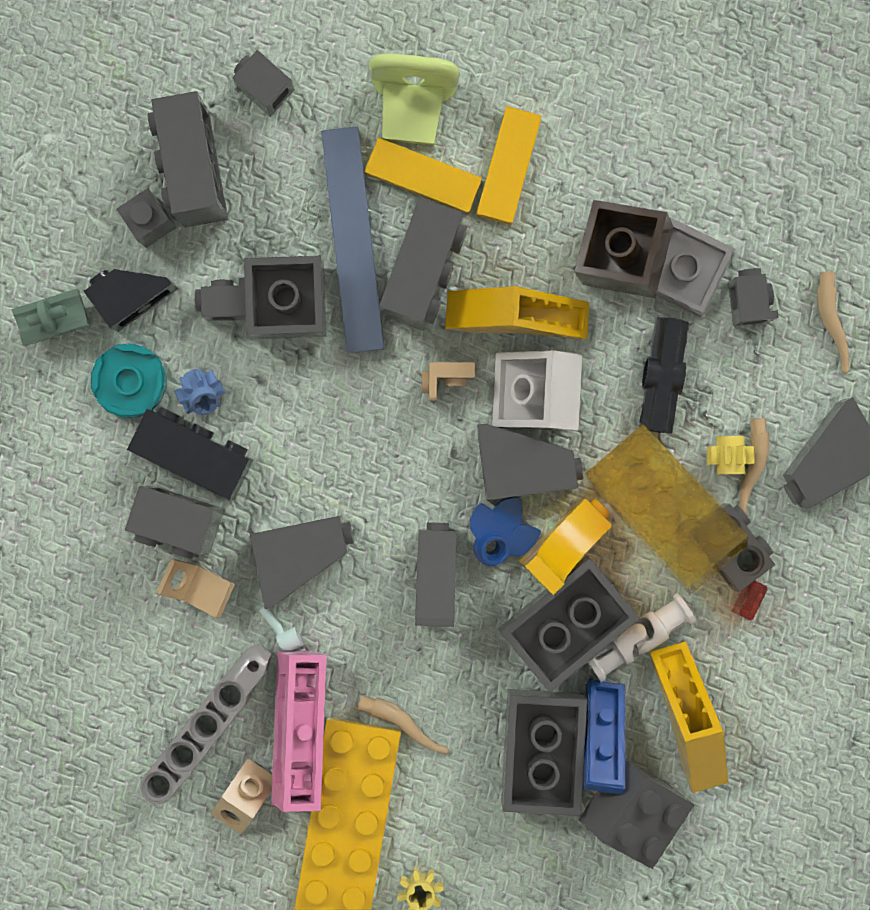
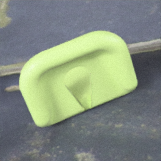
(410, 110)

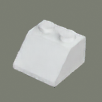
(537, 390)

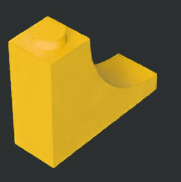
(517, 312)
(566, 543)
(692, 717)

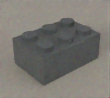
(187, 159)
(423, 264)
(571, 627)
(544, 752)

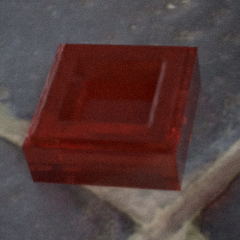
(749, 600)

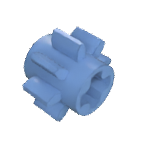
(199, 392)

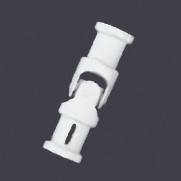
(635, 639)

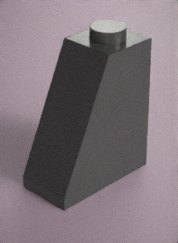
(832, 457)
(524, 465)
(296, 554)
(436, 576)

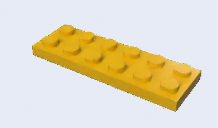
(349, 829)

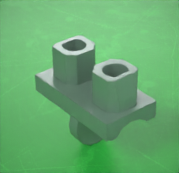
(51, 317)

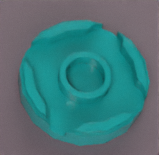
(128, 380)

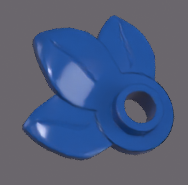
(505, 528)

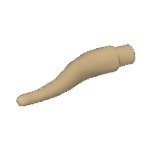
(827, 309)
(760, 440)
(391, 712)

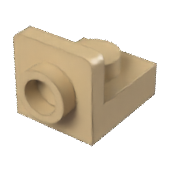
(454, 375)

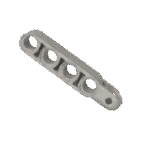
(241, 675)

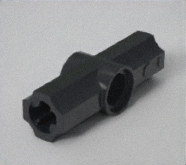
(664, 374)

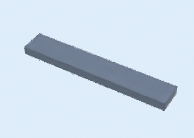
(352, 240)

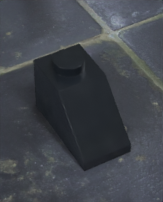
(126, 295)

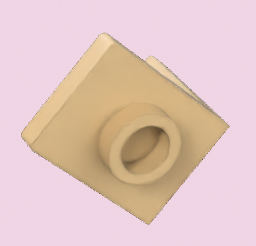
(198, 587)
(244, 796)

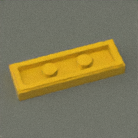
(509, 165)
(423, 175)

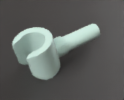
(287, 639)

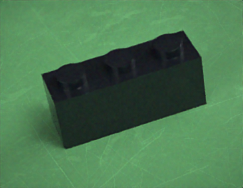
(191, 452)

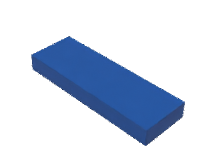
(605, 737)

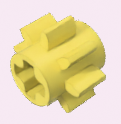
(730, 455)
(428, 885)

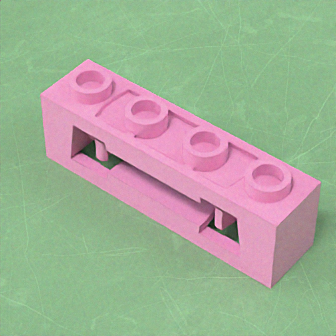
(298, 731)

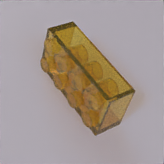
(667, 509)

